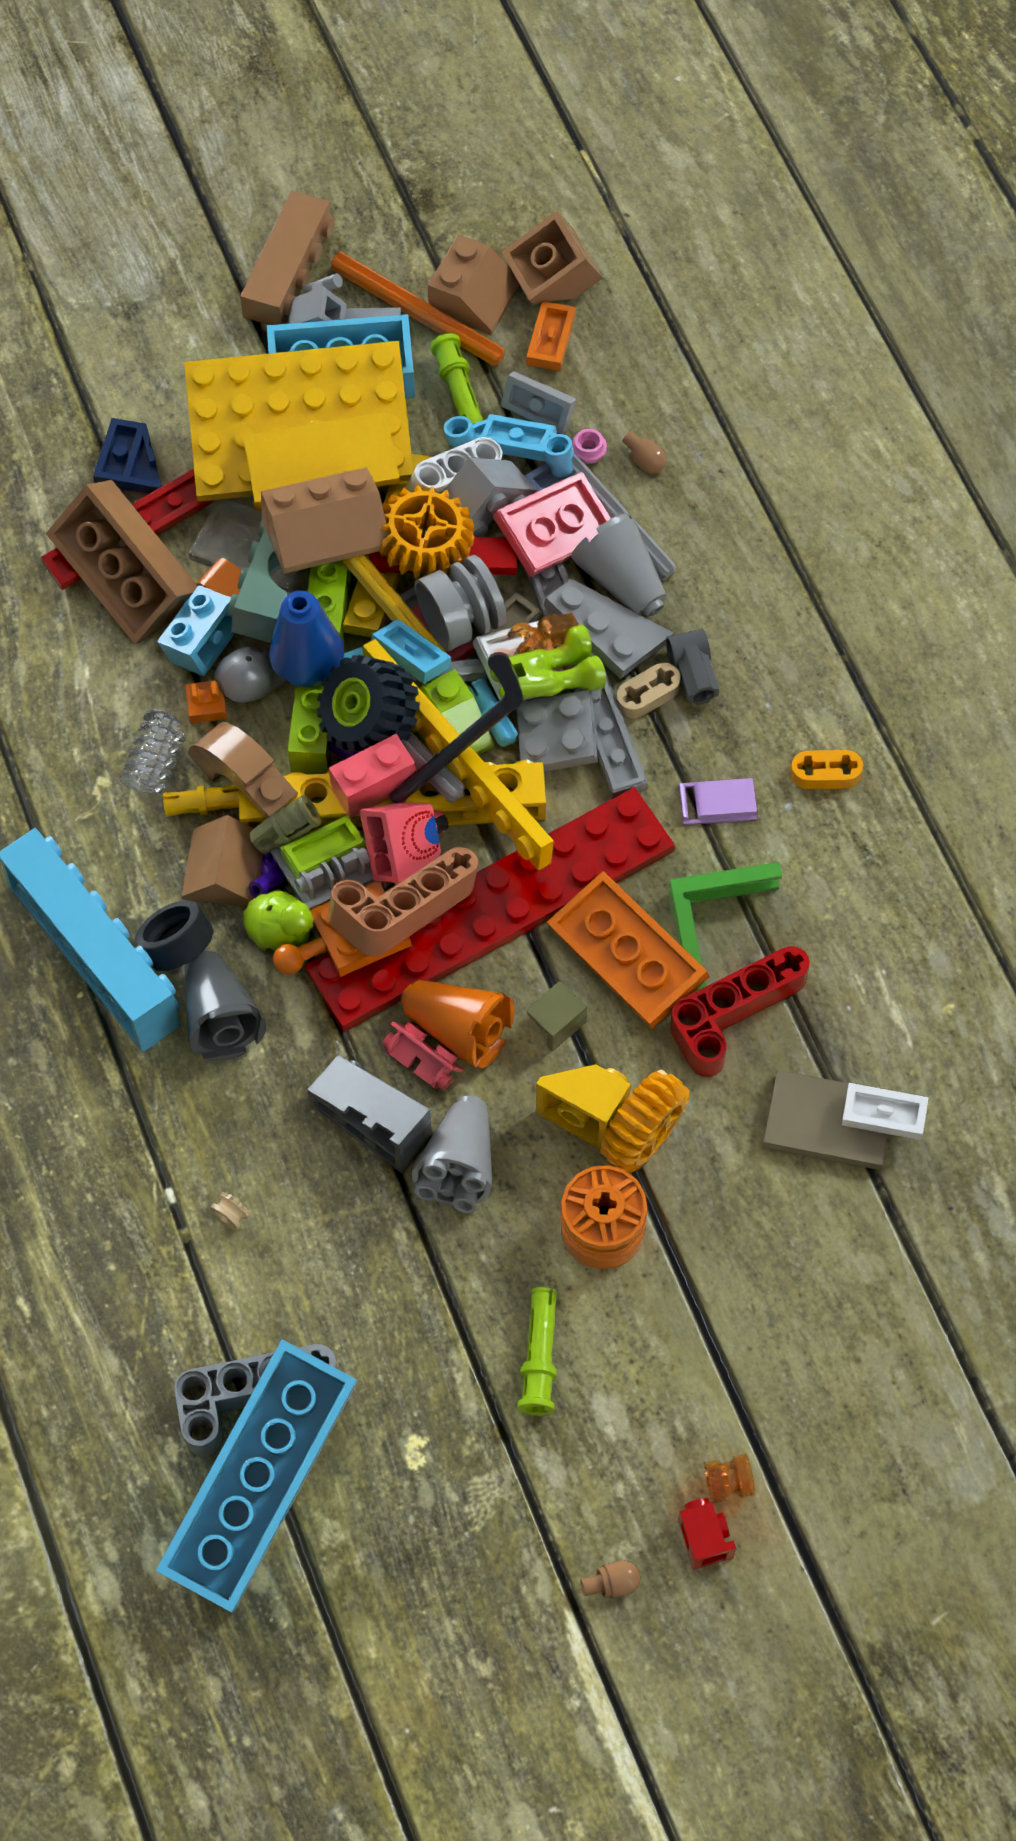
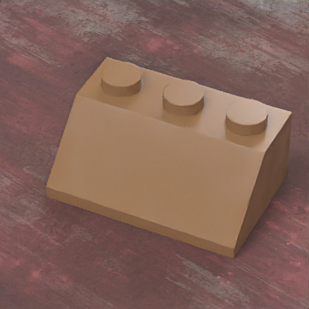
(324, 519)

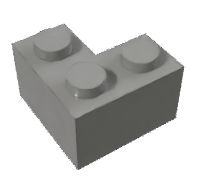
(486, 487)

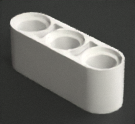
(443, 467)

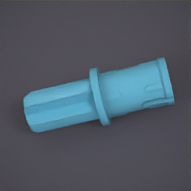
(504, 730)

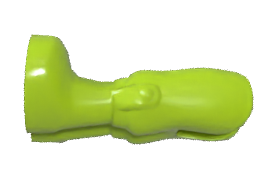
(536, 667)

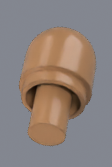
(645, 453)
(612, 1580)

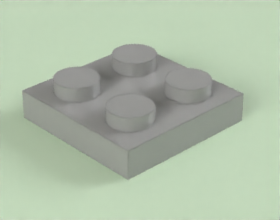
(558, 730)

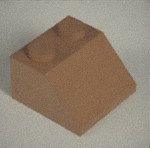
(552, 262)
(473, 285)

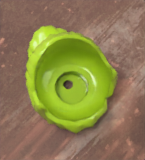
(285, 924)

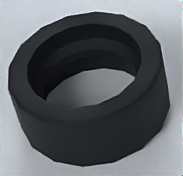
(175, 935)

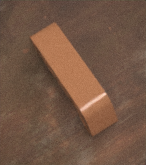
(385, 921)

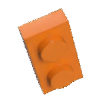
(551, 336)

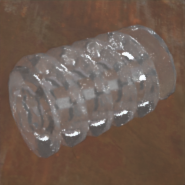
(153, 753)

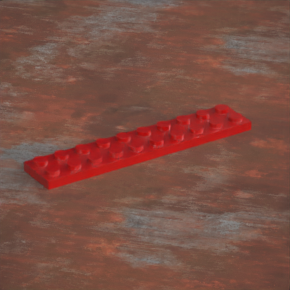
(504, 904)

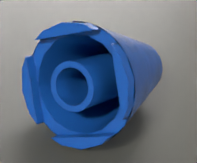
(304, 641)

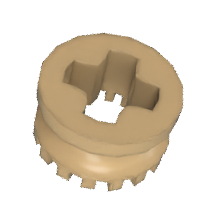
(229, 1212)

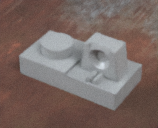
(538, 402)

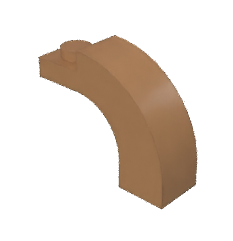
(246, 764)

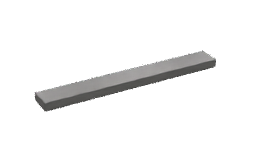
(613, 742)

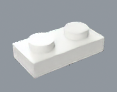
(885, 1111)

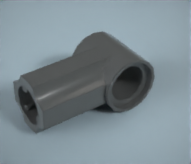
(692, 657)

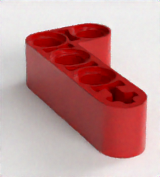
(744, 1003)

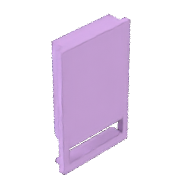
(720, 801)

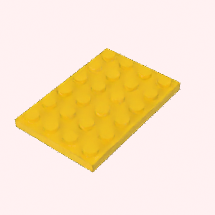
(286, 391)

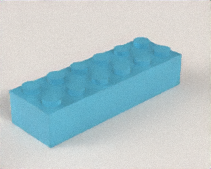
(90, 939)
(257, 1476)

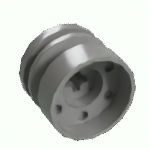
(460, 602)

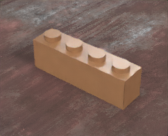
(287, 259)

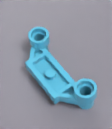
(517, 439)

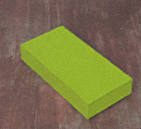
(322, 845)

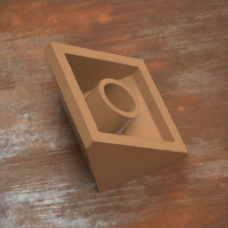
(222, 863)

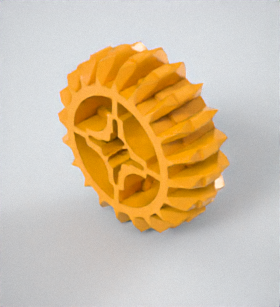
(447, 533)
(644, 1121)

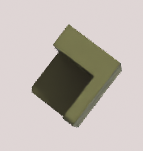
(558, 1014)

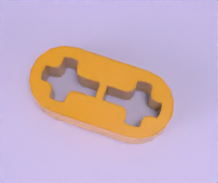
(826, 769)

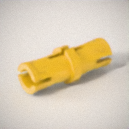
(201, 800)

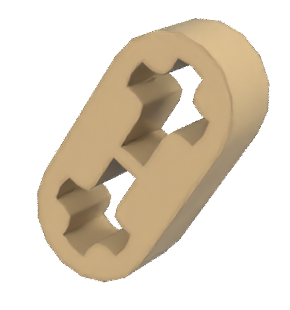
(650, 693)

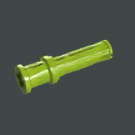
(455, 371)
(538, 1369)

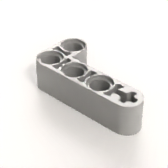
(218, 1399)

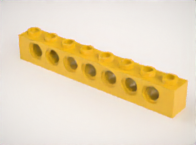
(522, 776)

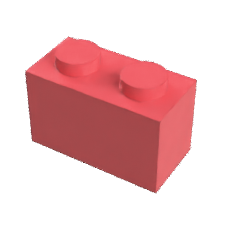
(371, 775)

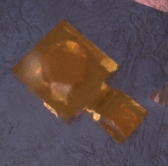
(549, 633)

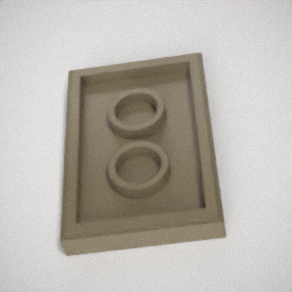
(808, 1120)

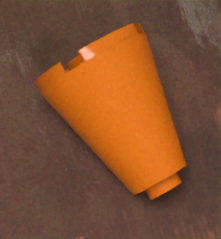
(461, 1018)

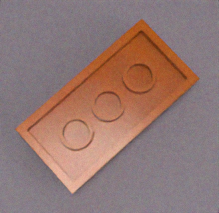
(627, 949)

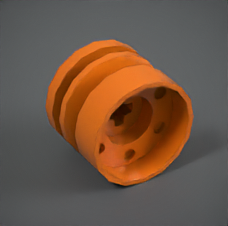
(598, 1238)

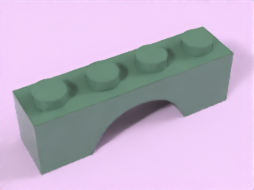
(260, 598)

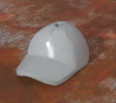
(247, 675)

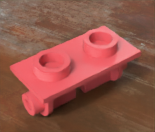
(411, 1043)

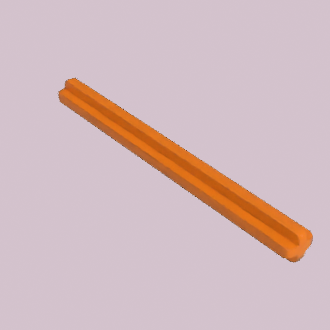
(416, 308)

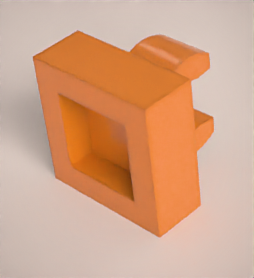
(205, 702)

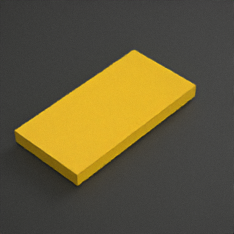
(321, 450)

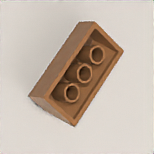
(121, 560)

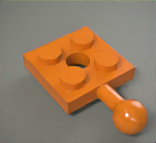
(346, 958)

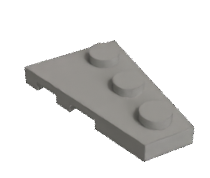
(616, 632)

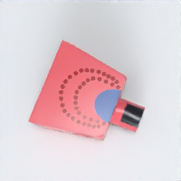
(401, 838)

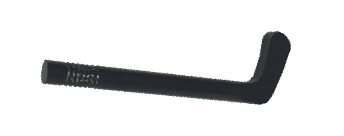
(513, 697)

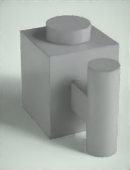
(318, 302)

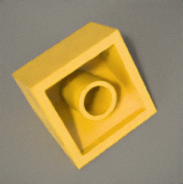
(582, 1100)

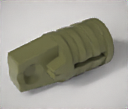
(286, 825)

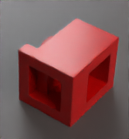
(705, 1534)

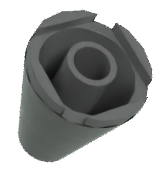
(219, 1010)

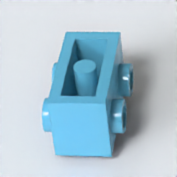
(198, 631)

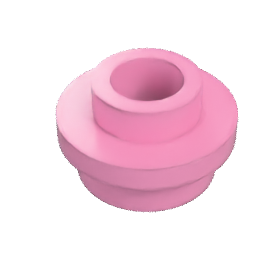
(589, 438)

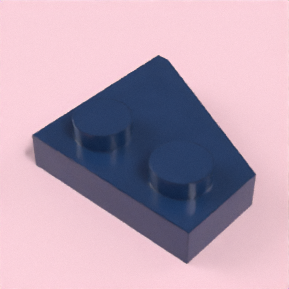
(128, 458)

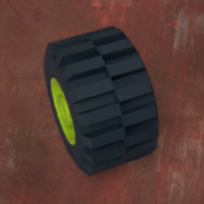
(367, 703)

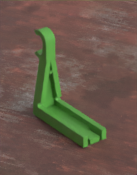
(715, 886)

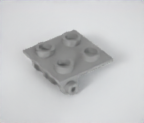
(316, 886)

